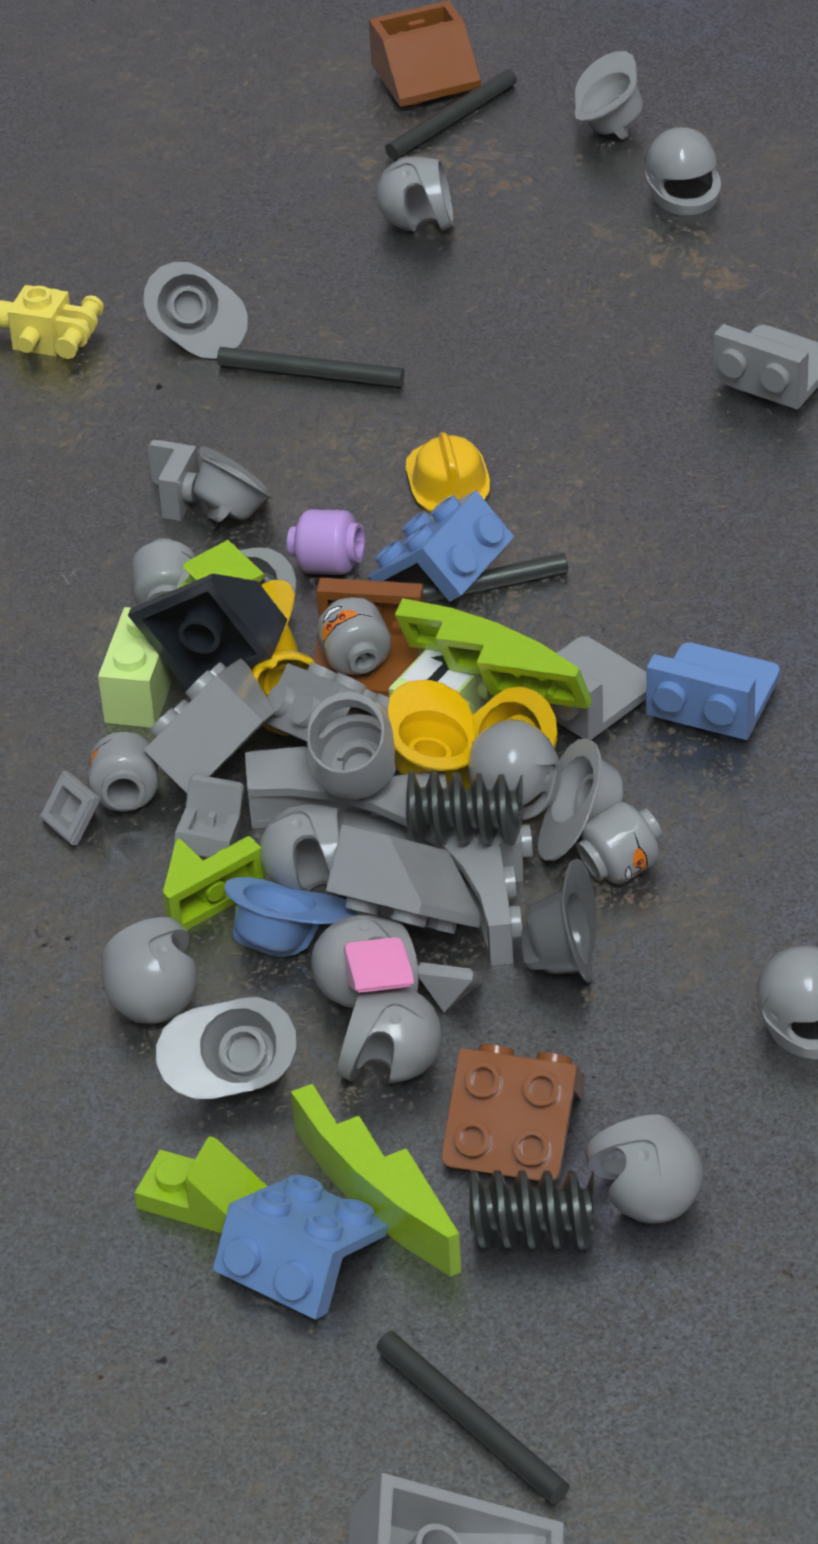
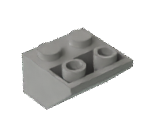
(208, 730)
(400, 880)

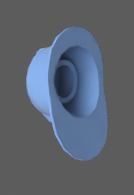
(280, 918)

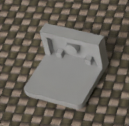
(766, 363)
(612, 684)
(301, 692)

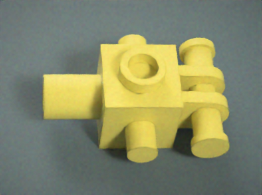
(47, 323)

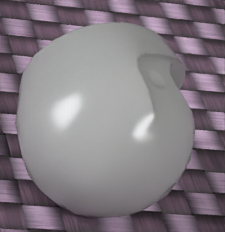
(682, 155)
(415, 192)
(518, 750)
(353, 752)
(301, 845)
(329, 957)
(148, 971)
(788, 995)
(394, 1029)
(659, 1171)

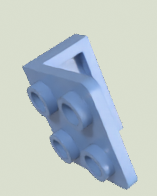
(448, 545)
(710, 689)
(293, 1241)

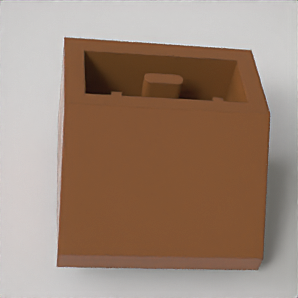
(423, 53)

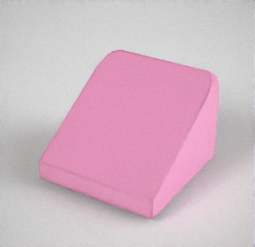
(377, 965)

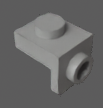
(175, 471)
(210, 815)

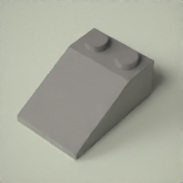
(416, 1513)

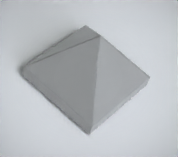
(70, 808)
(448, 983)

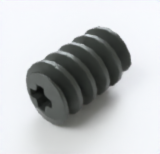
(464, 808)
(532, 1209)

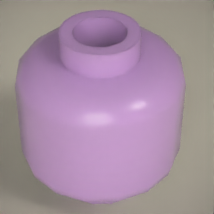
(326, 542)

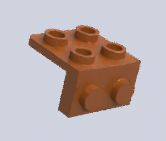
(386, 598)
(510, 1112)

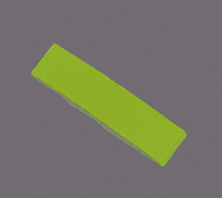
(494, 651)
(387, 1183)

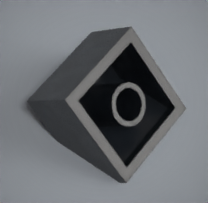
(211, 624)

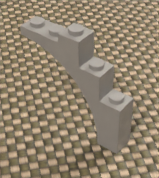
(489, 870)

